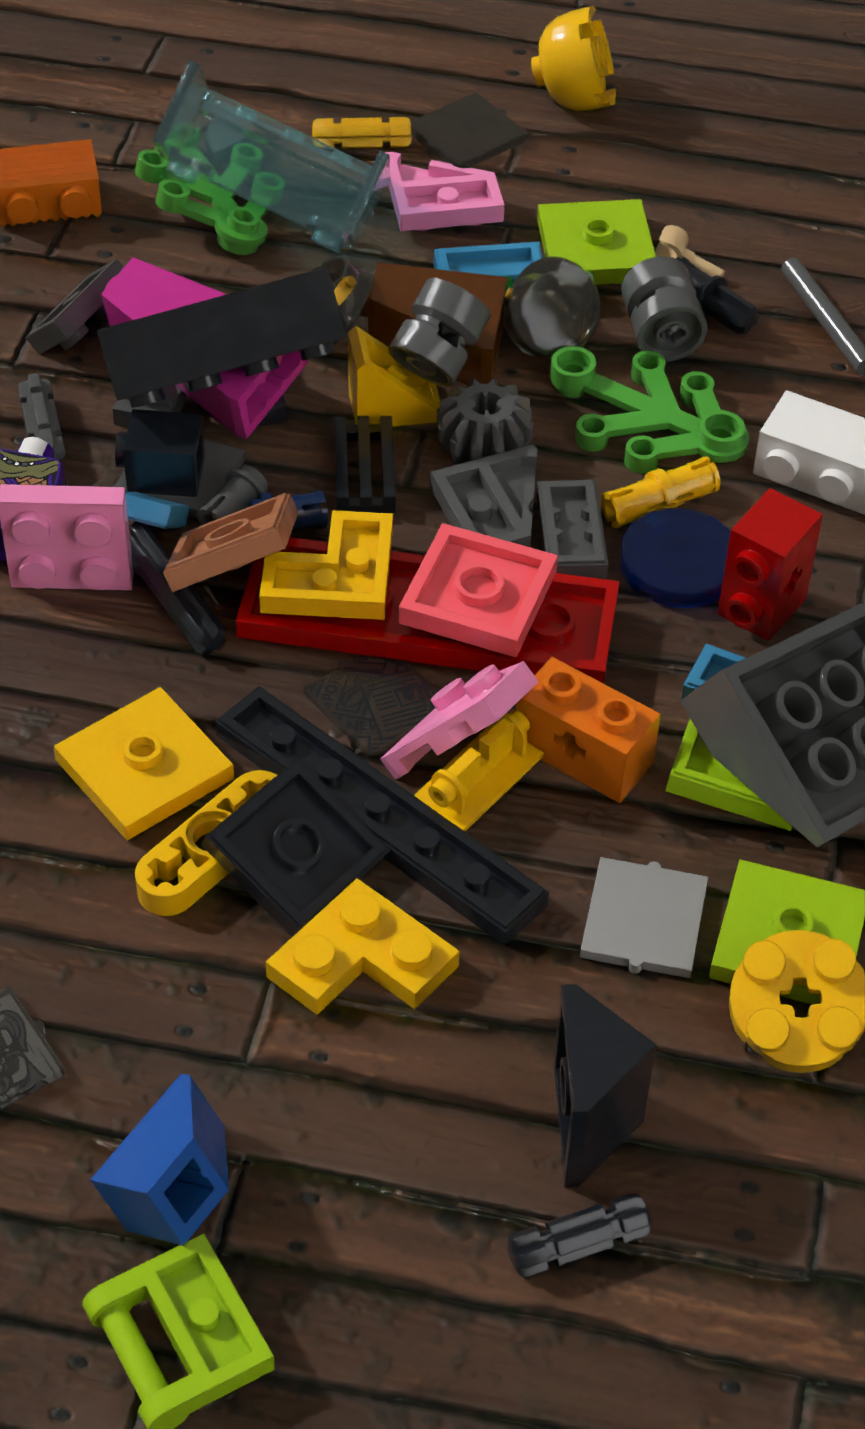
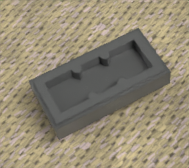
(573, 526)

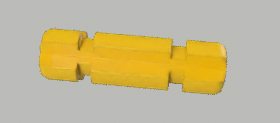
(363, 132)

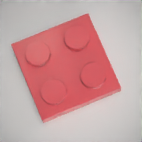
(478, 589)

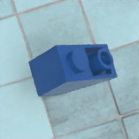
(168, 1167)

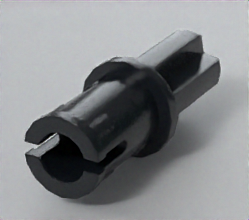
(721, 301)

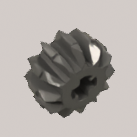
(483, 421)

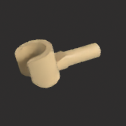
(674, 244)

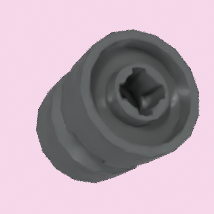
(664, 307)
(443, 325)

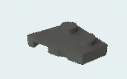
(490, 494)

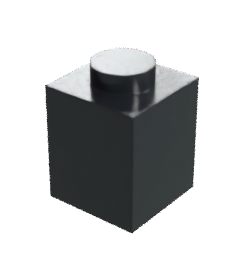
(162, 452)

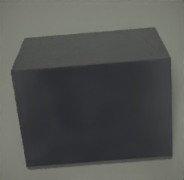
(599, 1081)

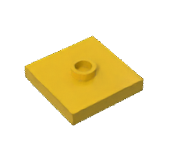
(144, 763)

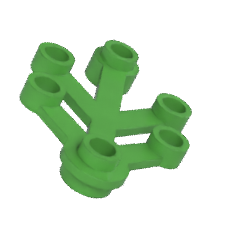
(238, 228)
(711, 434)

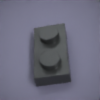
(66, 321)

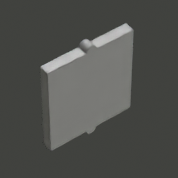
(644, 917)

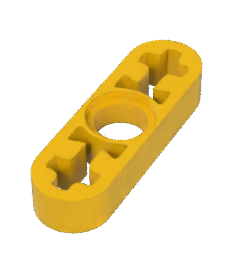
(201, 869)

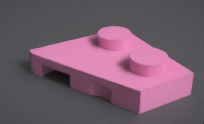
(443, 195)
(460, 713)

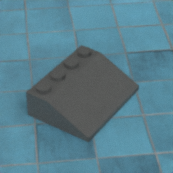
(795, 725)

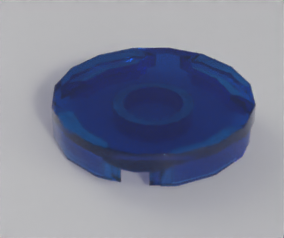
(676, 557)

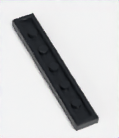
(418, 837)

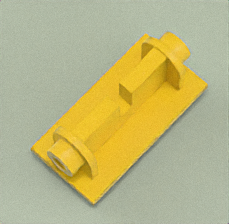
(482, 771)

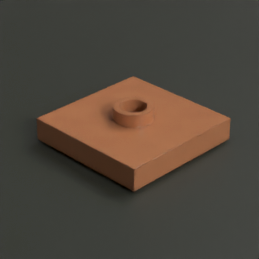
(231, 541)

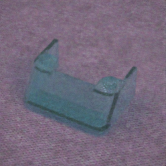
(269, 163)

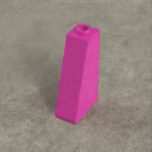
(239, 400)

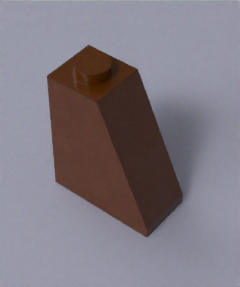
(397, 288)

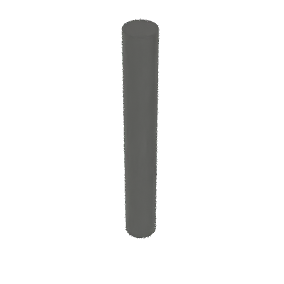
(825, 313)

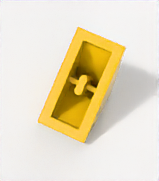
(385, 387)

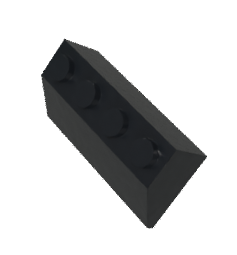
(220, 335)

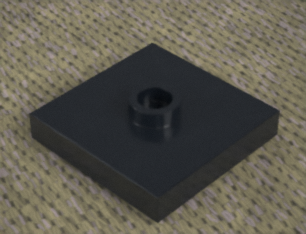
(295, 846)

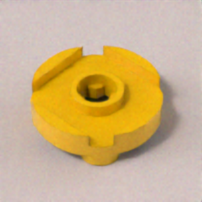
(771, 1029)

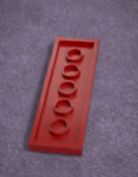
(570, 624)

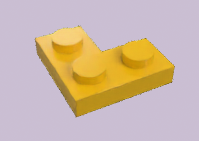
(343, 582)
(360, 935)

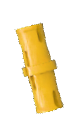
(660, 491)

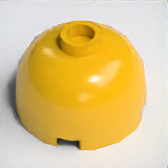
(575, 61)

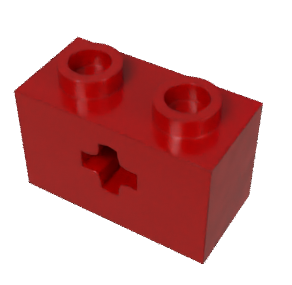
(769, 564)

